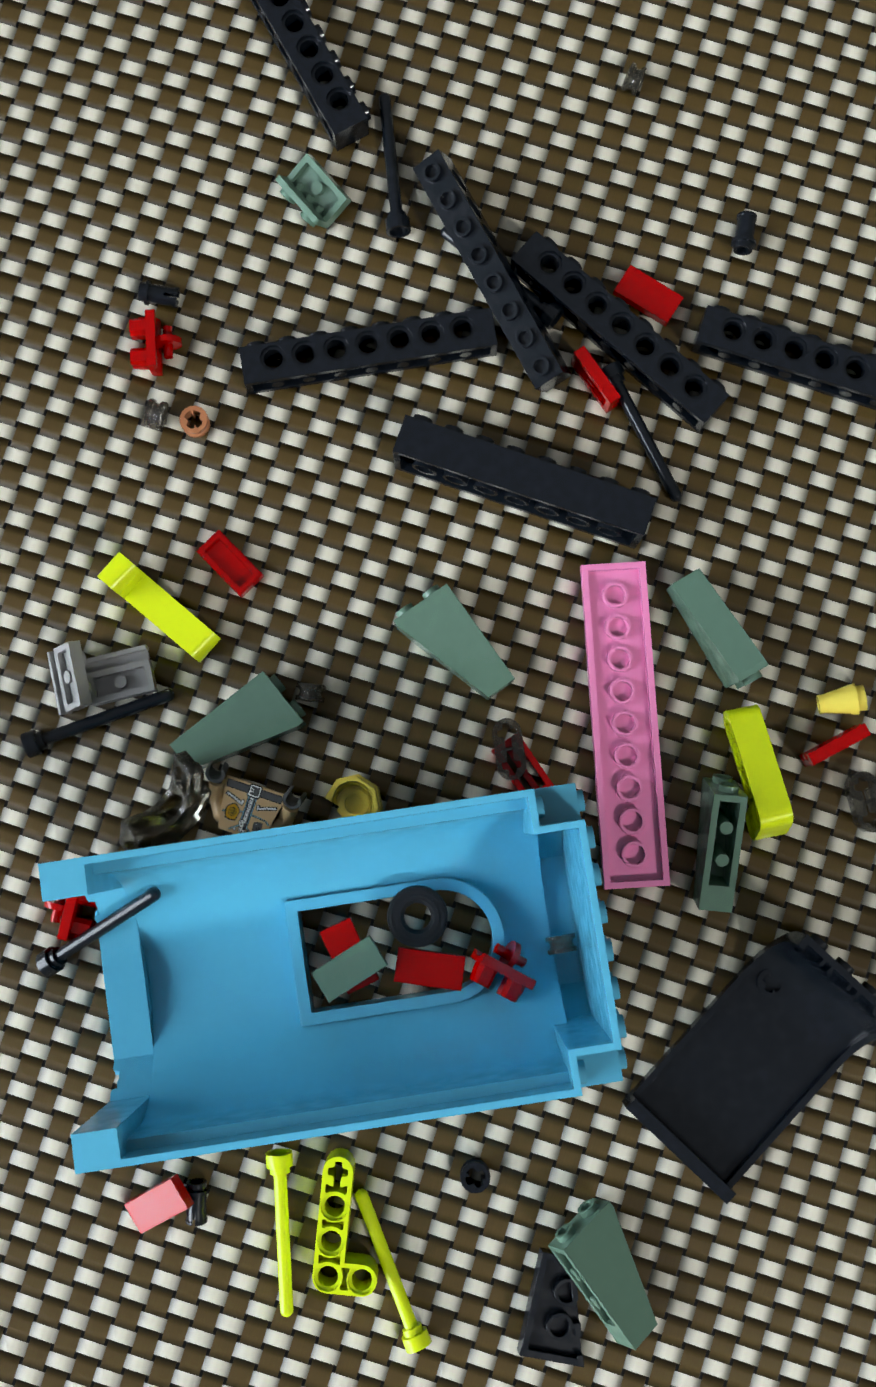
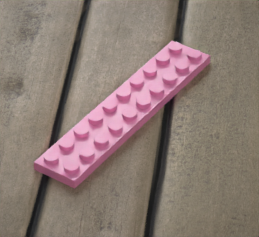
(624, 726)

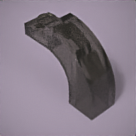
(174, 813)

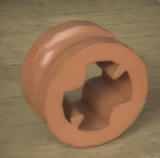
(193, 411)

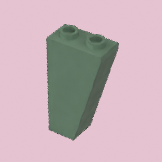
(717, 631)
(454, 640)
(242, 722)
(719, 842)
(604, 1271)

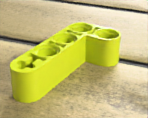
(159, 607)
(759, 772)
(339, 1220)

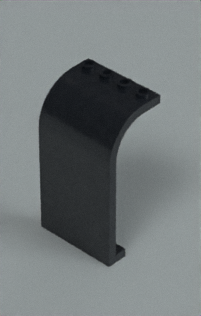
(755, 1059)

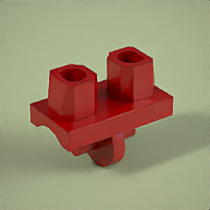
(149, 329)
(71, 922)
(513, 981)

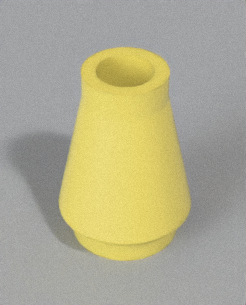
(844, 700)

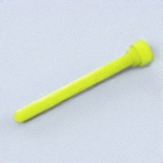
(279, 1164)
(415, 1335)

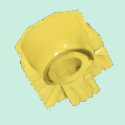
(355, 796)

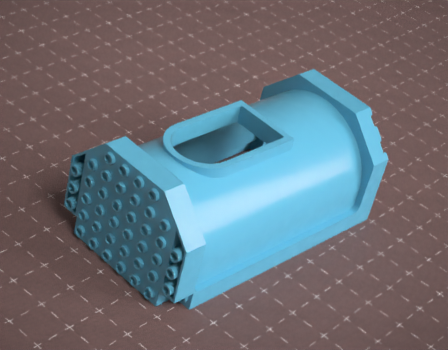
(218, 994)

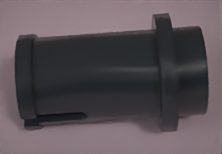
(744, 240)
(158, 294)
(198, 1191)

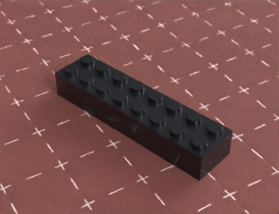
(523, 481)

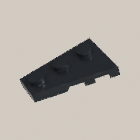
(551, 1315)

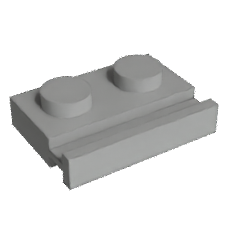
(121, 675)
(69, 677)

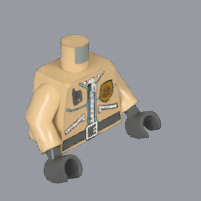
(248, 806)

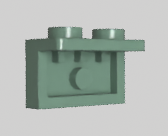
(314, 192)

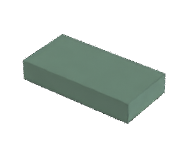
(349, 968)

